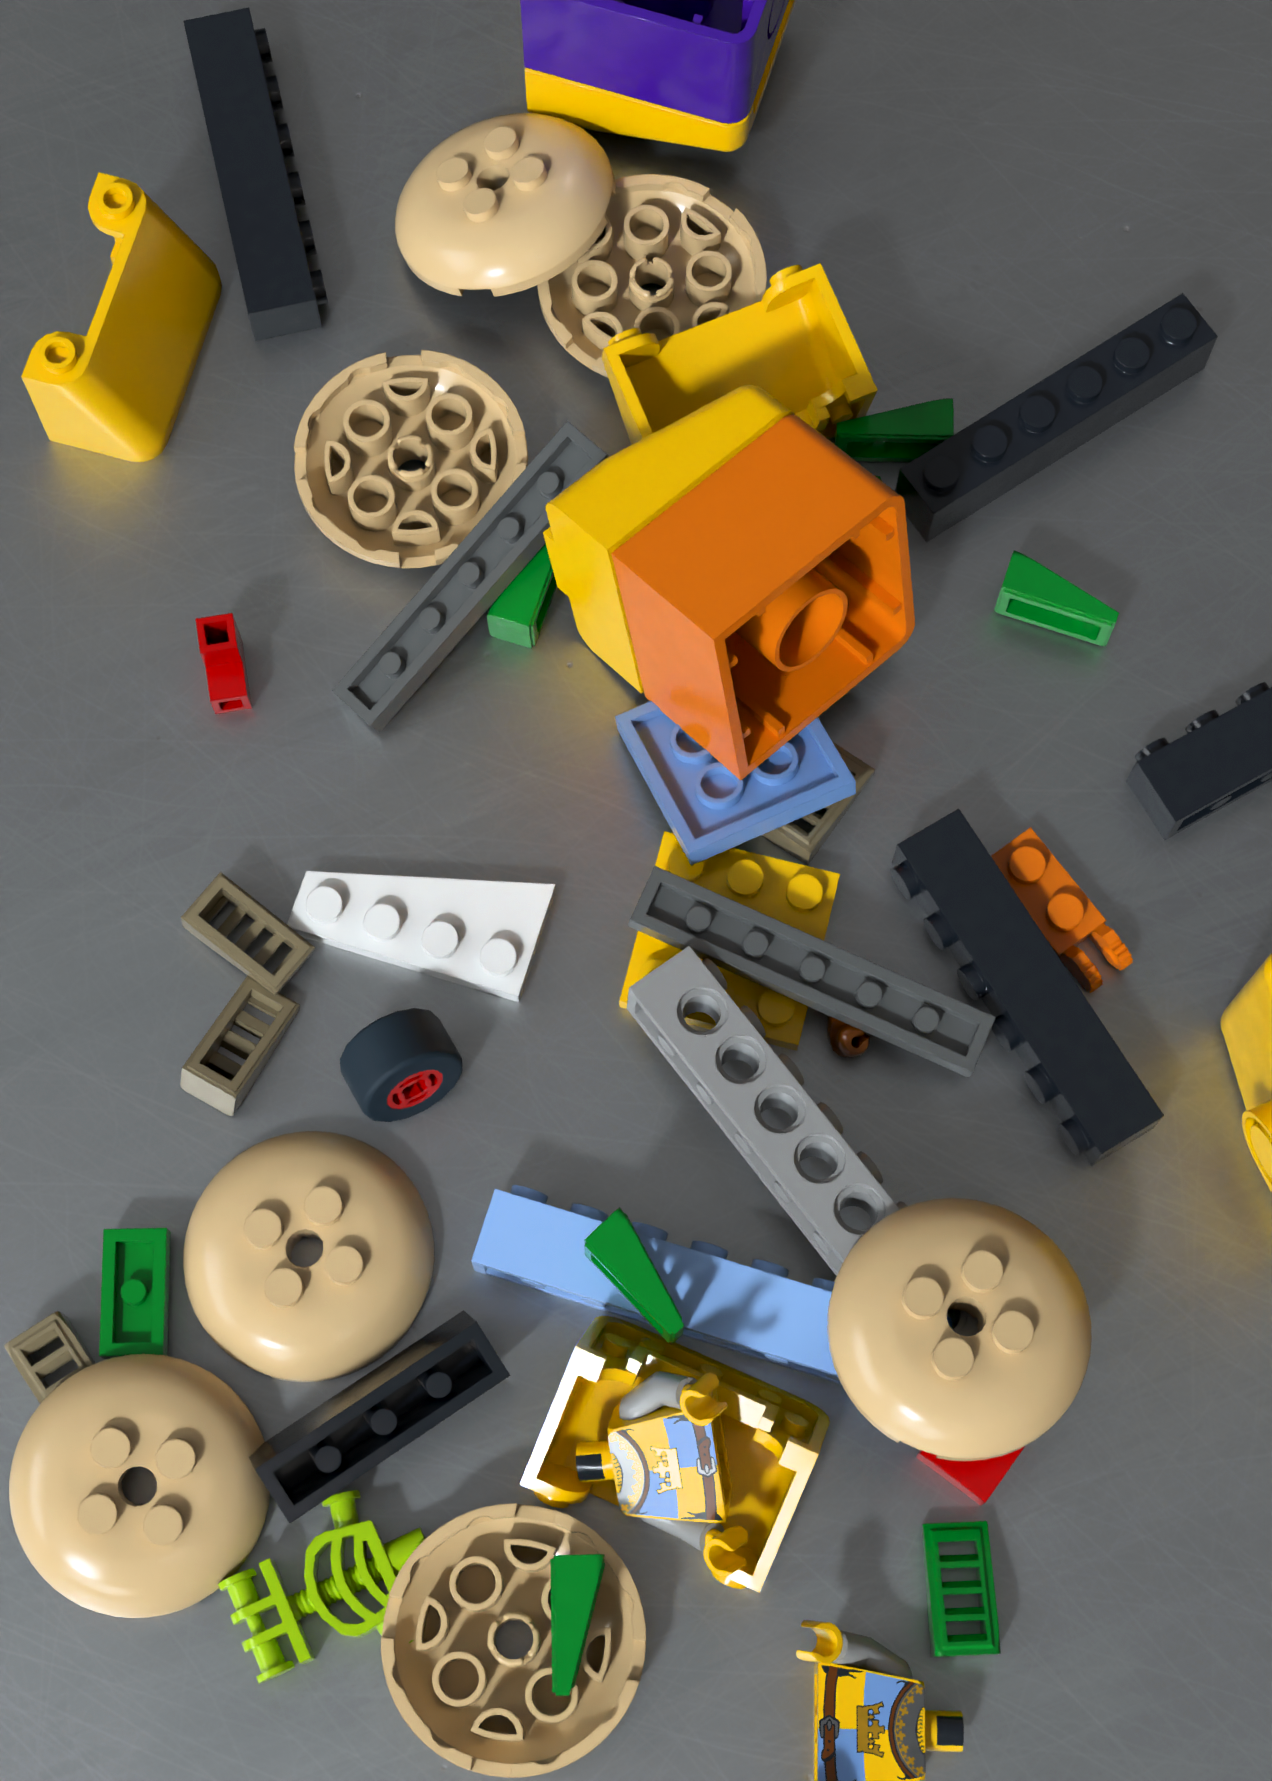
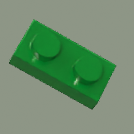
(134, 1292)

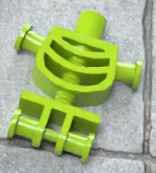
(319, 1595)

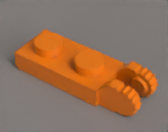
(1059, 908)

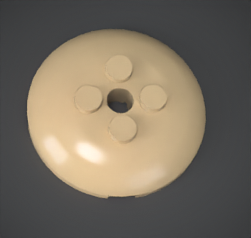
(504, 204)
(663, 235)
(397, 412)
(321, 1316)
(949, 1389)
(72, 1501)
(454, 1681)

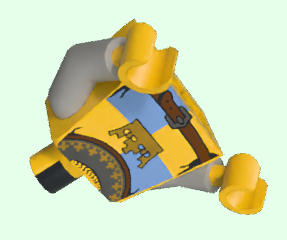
(671, 1464)
(871, 1711)

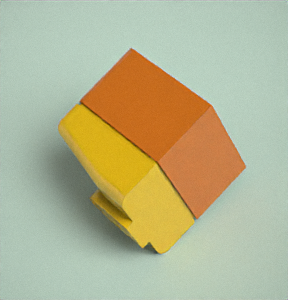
(735, 572)

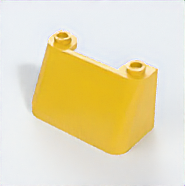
(786, 343)
(131, 371)
(766, 1431)

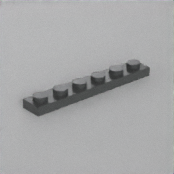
(465, 583)
(812, 971)

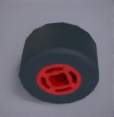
(401, 1065)

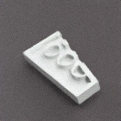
(441, 927)

